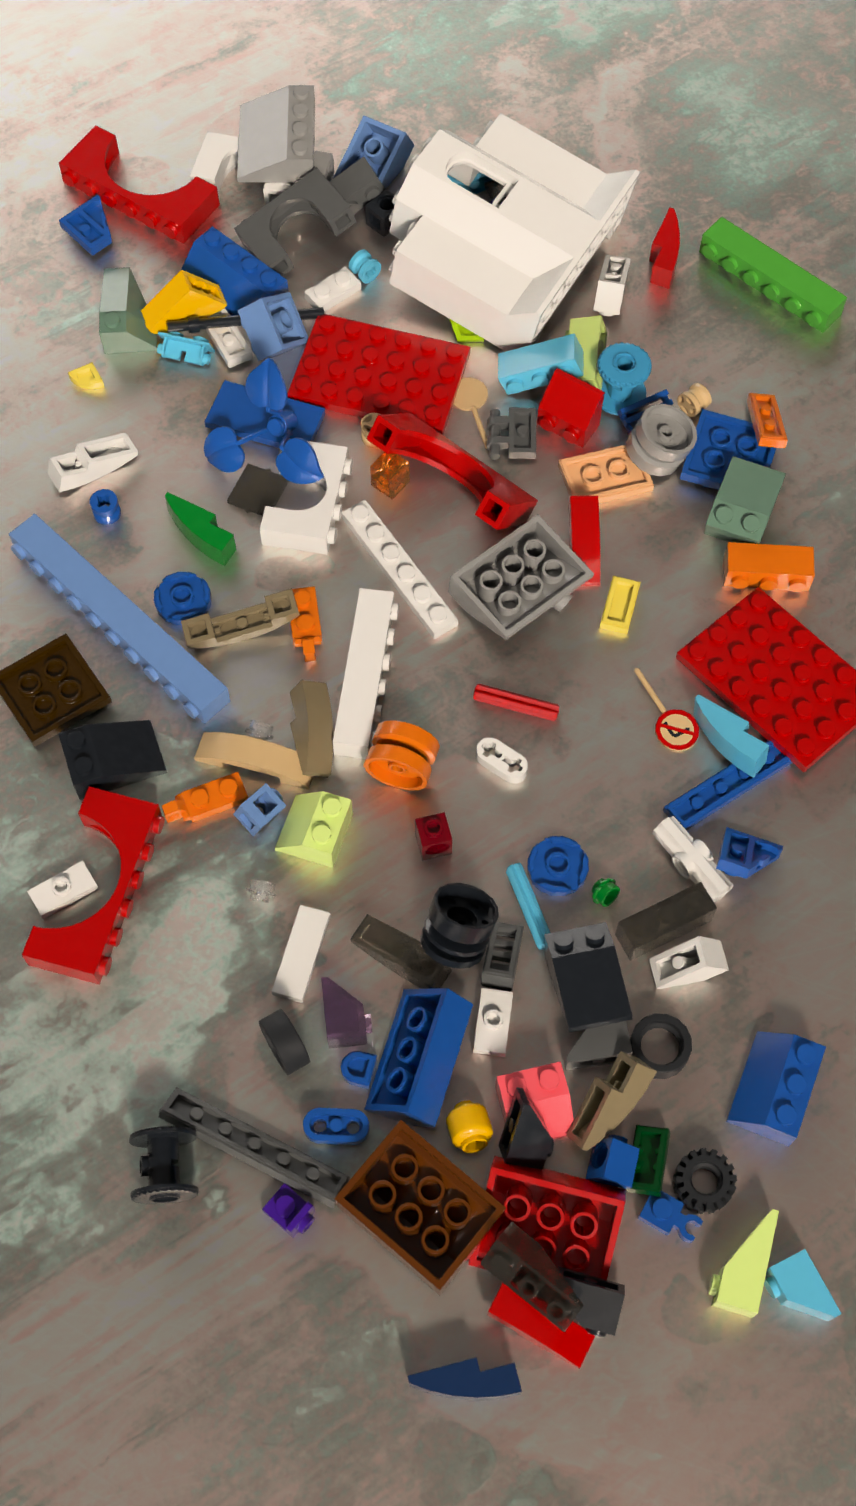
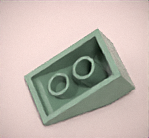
(744, 502)

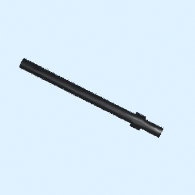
(194, 323)

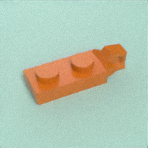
(306, 627)
(207, 799)

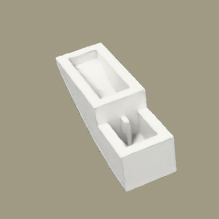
(90, 461)

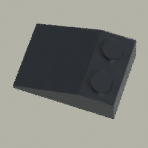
(111, 755)
(587, 977)

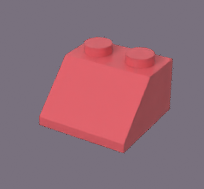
(546, 1090)

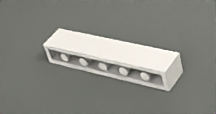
(364, 673)

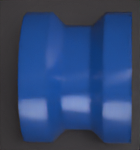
(102, 513)

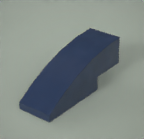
(466, 1382)

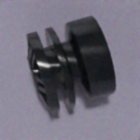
(459, 925)

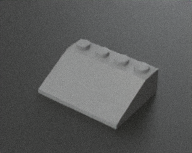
(277, 136)
(518, 578)

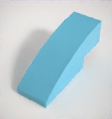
(730, 736)

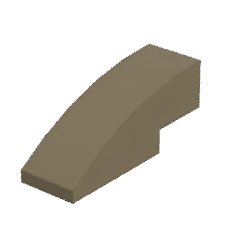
(313, 727)
(610, 1100)

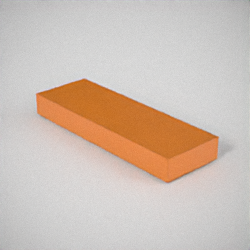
(766, 420)

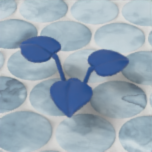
(268, 390)

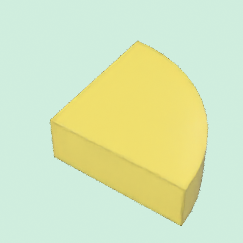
(86, 377)

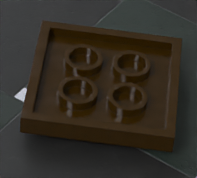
(51, 690)

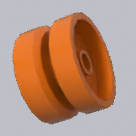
(401, 755)

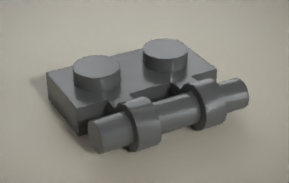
(521, 433)

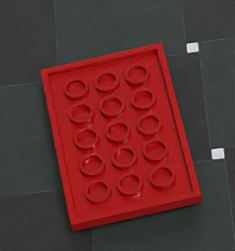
(378, 370)
(776, 677)

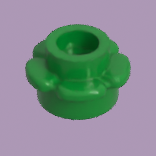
(605, 891)

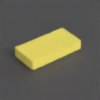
(620, 604)

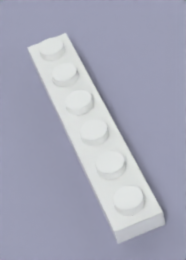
(399, 569)

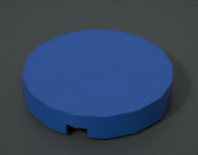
(182, 597)
(557, 866)

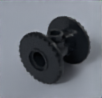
(157, 1166)

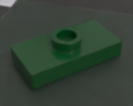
(651, 1159)

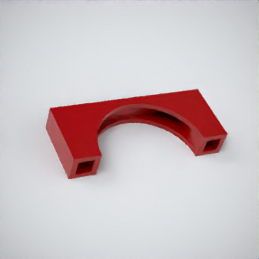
(172, 213)
(500, 500)
(86, 947)

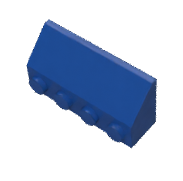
(234, 269)
(419, 1056)

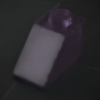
(344, 1017)

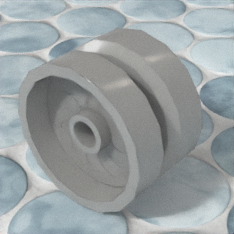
(661, 440)

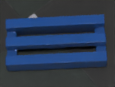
(644, 402)

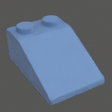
(383, 148)

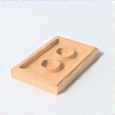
(604, 474)

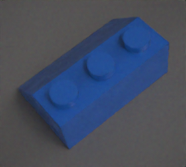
(776, 1086)

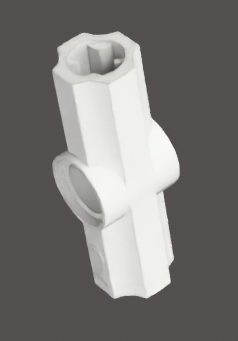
(692, 858)

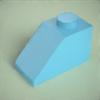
(800, 1287)

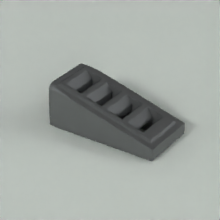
(496, 974)

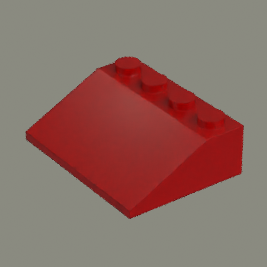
(562, 1212)

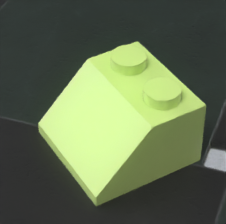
(316, 827)

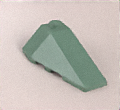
(120, 314)

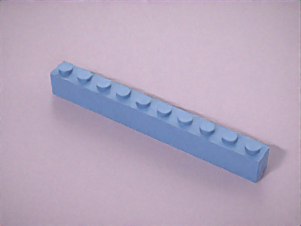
(120, 619)

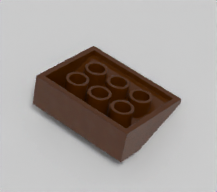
(419, 1206)

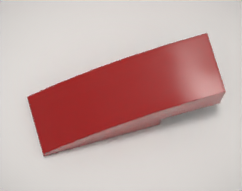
(665, 250)
(585, 533)
(533, 1326)

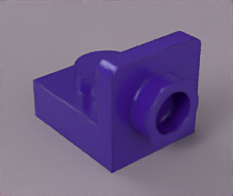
(290, 1211)

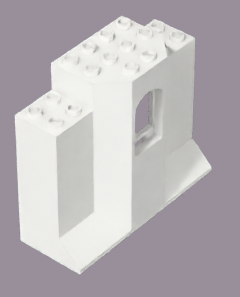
(509, 262)

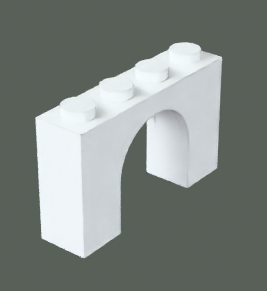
(219, 157)
(314, 527)

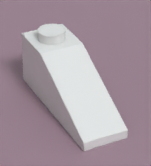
(611, 285)

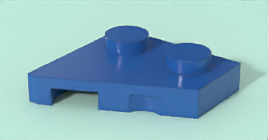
(88, 226)
(745, 854)

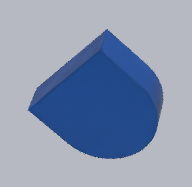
(358, 1068)

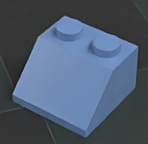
(273, 325)

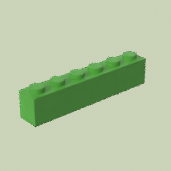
(772, 274)

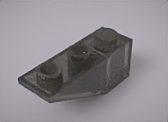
(532, 1275)

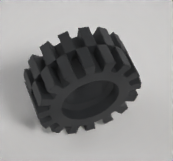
(718, 1166)

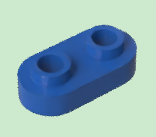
(336, 1123)

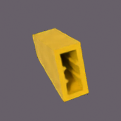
(182, 298)

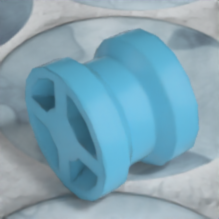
(364, 266)

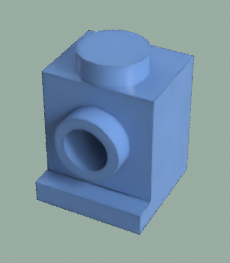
(250, 815)

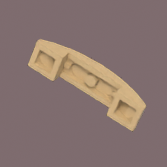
(252, 754)

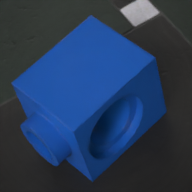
(613, 1162)

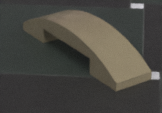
(241, 624)

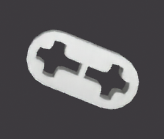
(503, 758)

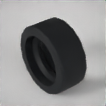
(672, 1025)
(284, 1041)

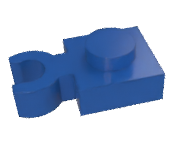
(664, 1214)

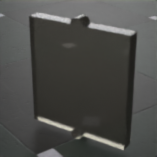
(257, 489)

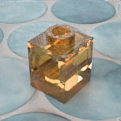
(390, 474)

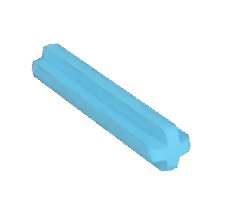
(528, 903)

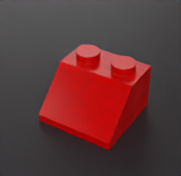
(570, 408)

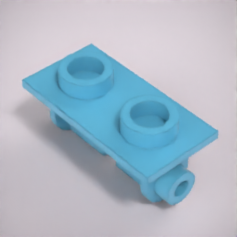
(195, 348)

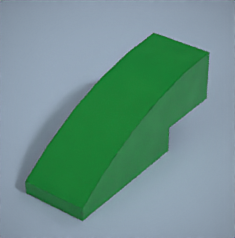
(201, 529)

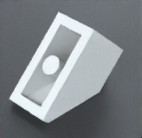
(689, 963)

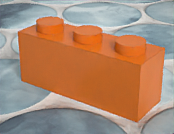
(768, 566)

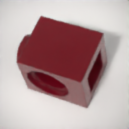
(433, 836)

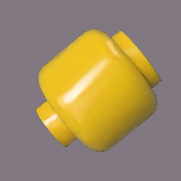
(469, 1126)

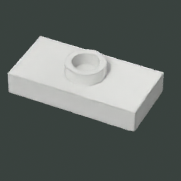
(62, 889)
(493, 1022)

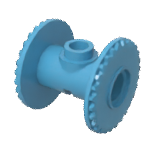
(623, 372)

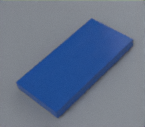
(235, 410)

